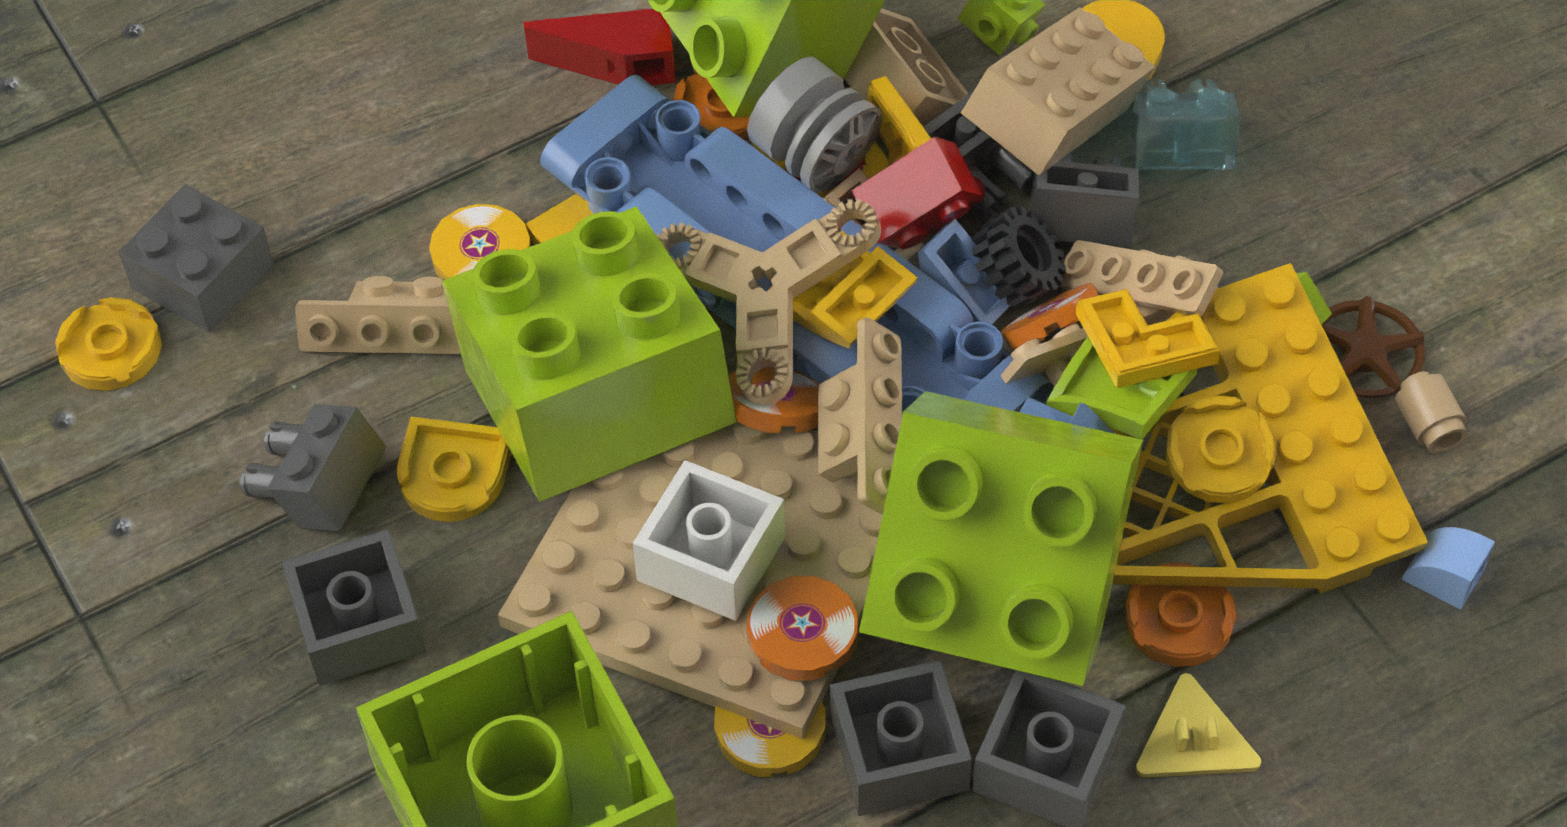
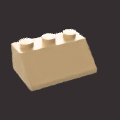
(910, 63)

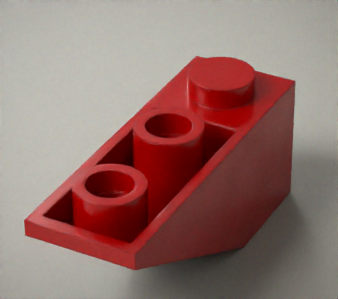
(606, 45)

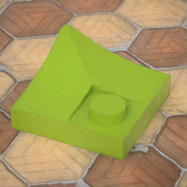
(1126, 409)

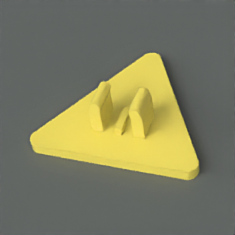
(1194, 738)

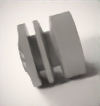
(814, 124)

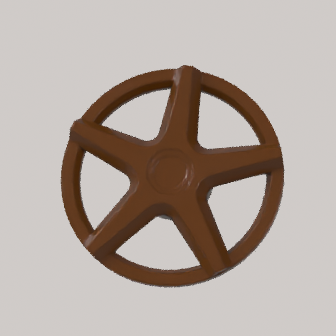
(1368, 350)

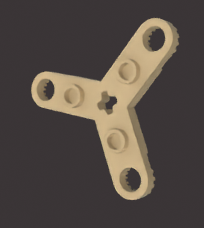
(791, 265)

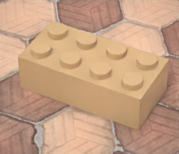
(1058, 90)

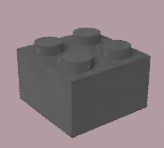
(196, 257)
(354, 607)
(900, 737)
(1048, 748)

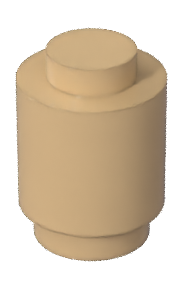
(1431, 411)

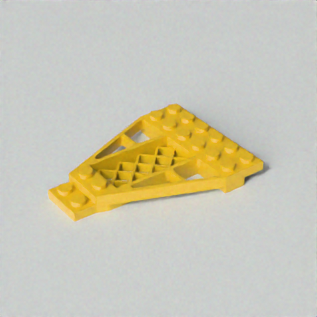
(1327, 464)

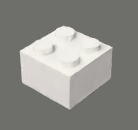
(709, 540)

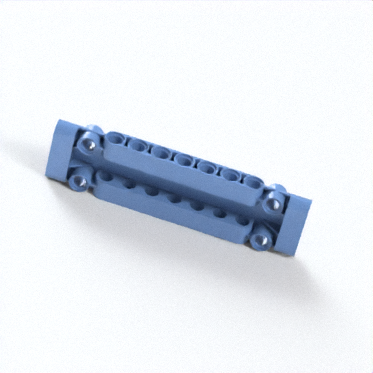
(679, 172)

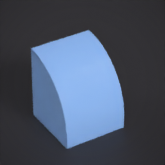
(1450, 564)

